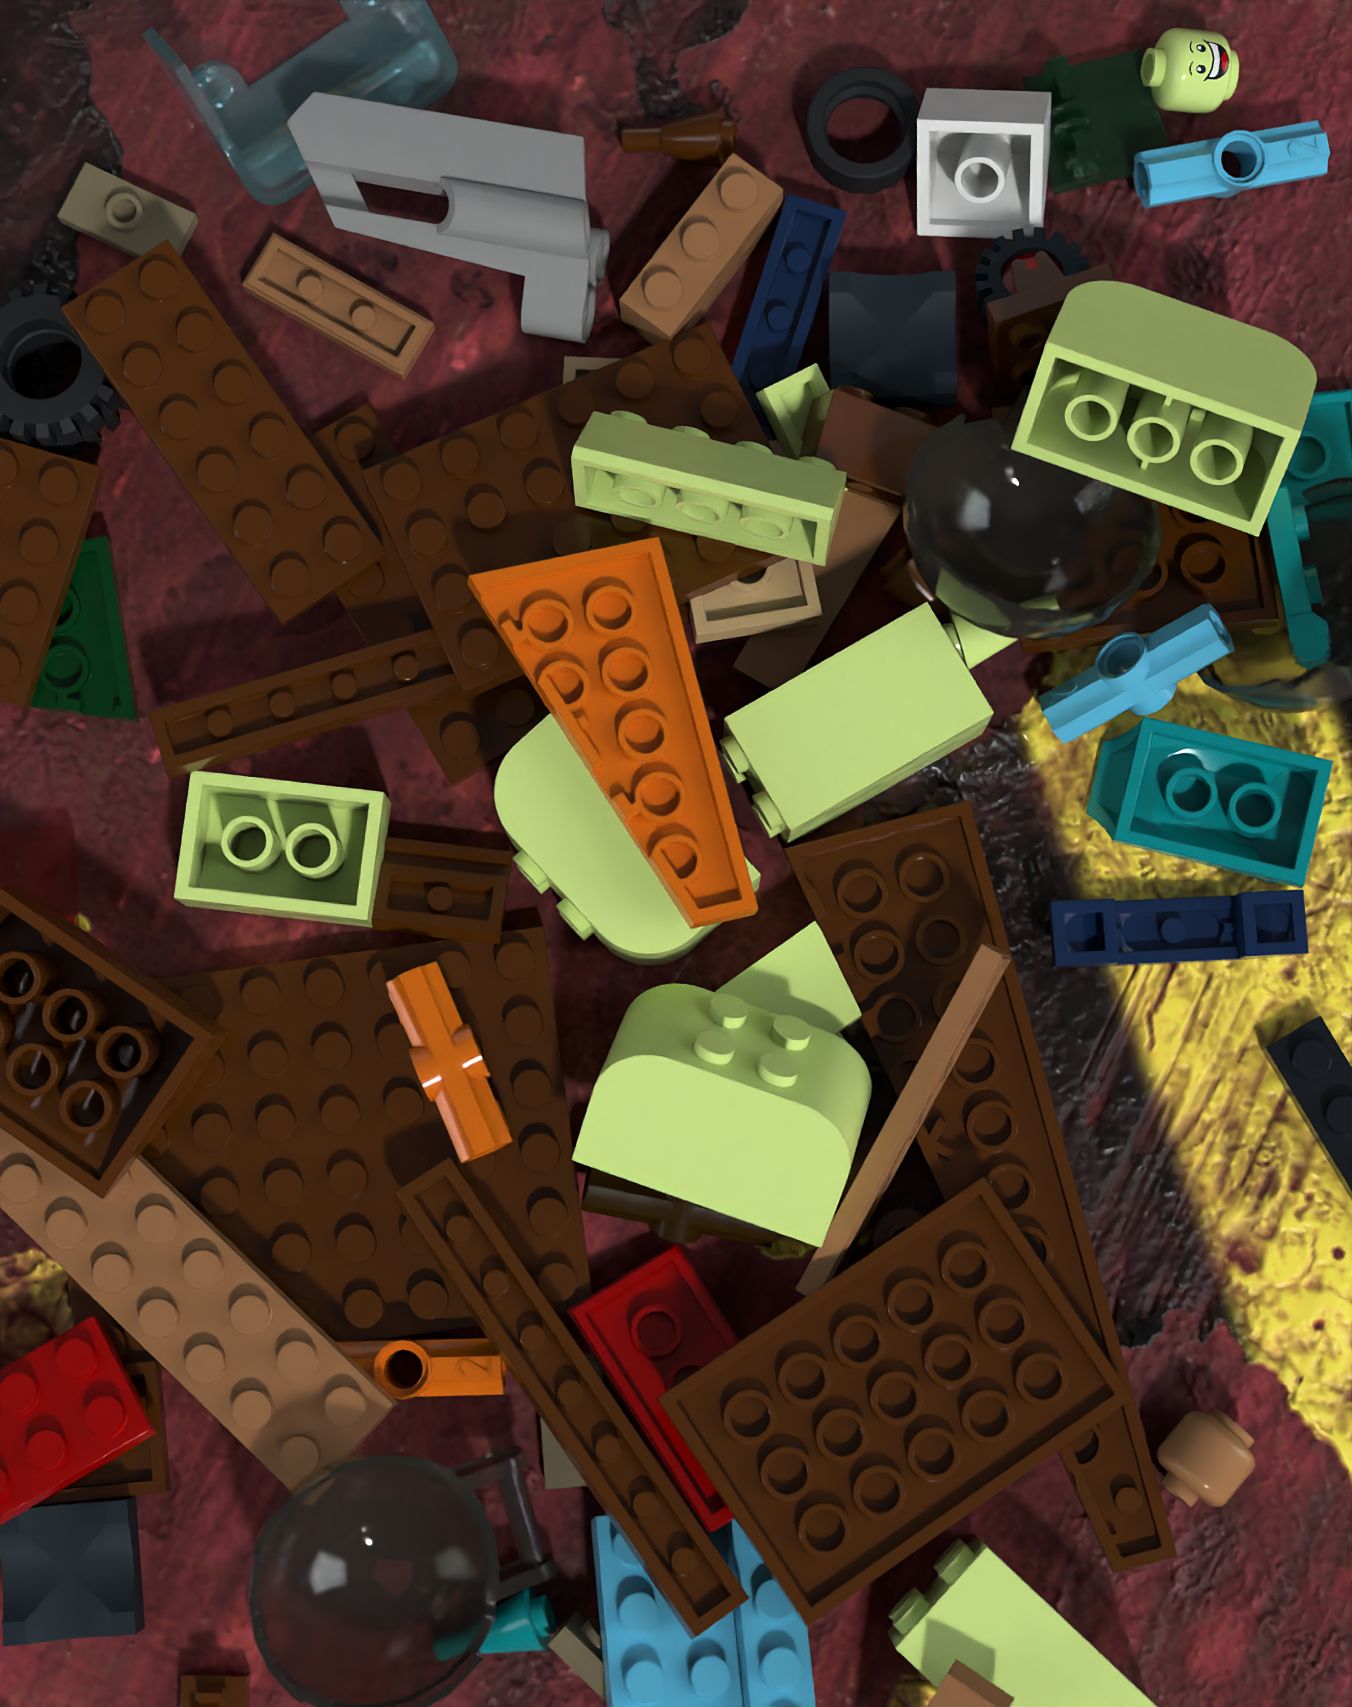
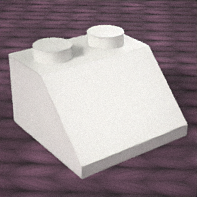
(982, 162)

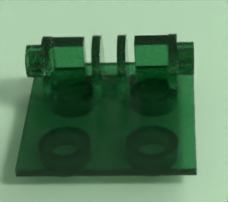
(1097, 119)

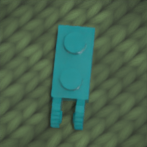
(1297, 583)

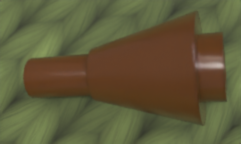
(696, 138)
(907, 586)

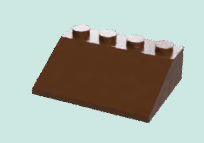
(88, 1045)

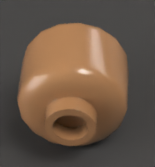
(1206, 1458)

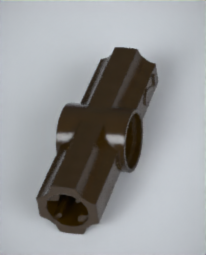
(665, 1214)

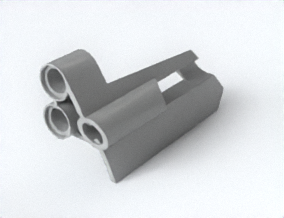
(508, 189)

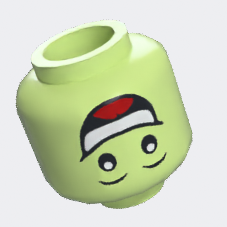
(1190, 70)

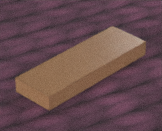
(338, 306)

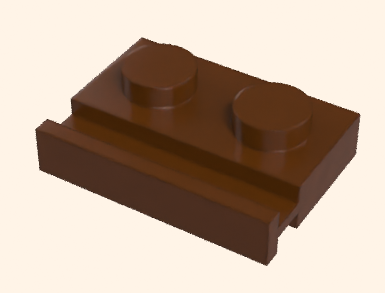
(442, 890)

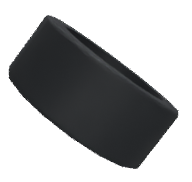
(864, 84)

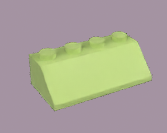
(707, 486)

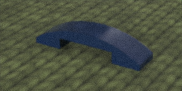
(1178, 929)

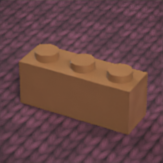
(702, 252)

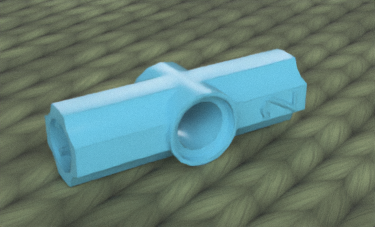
(1264, 155)
(1136, 673)

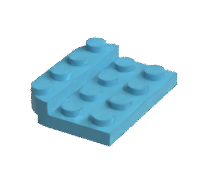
(743, 1660)

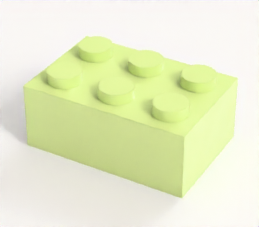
(282, 848)

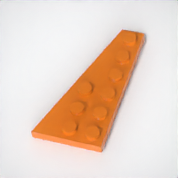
(620, 681)

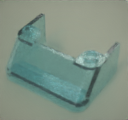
(380, 55)

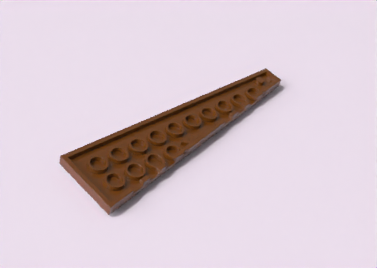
(904, 923)

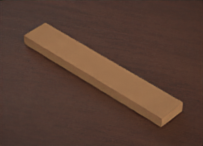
(906, 1117)

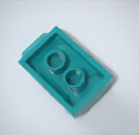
(1211, 799)

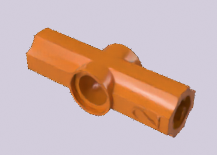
(449, 1062)
(448, 1366)

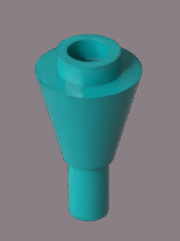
(521, 1624)

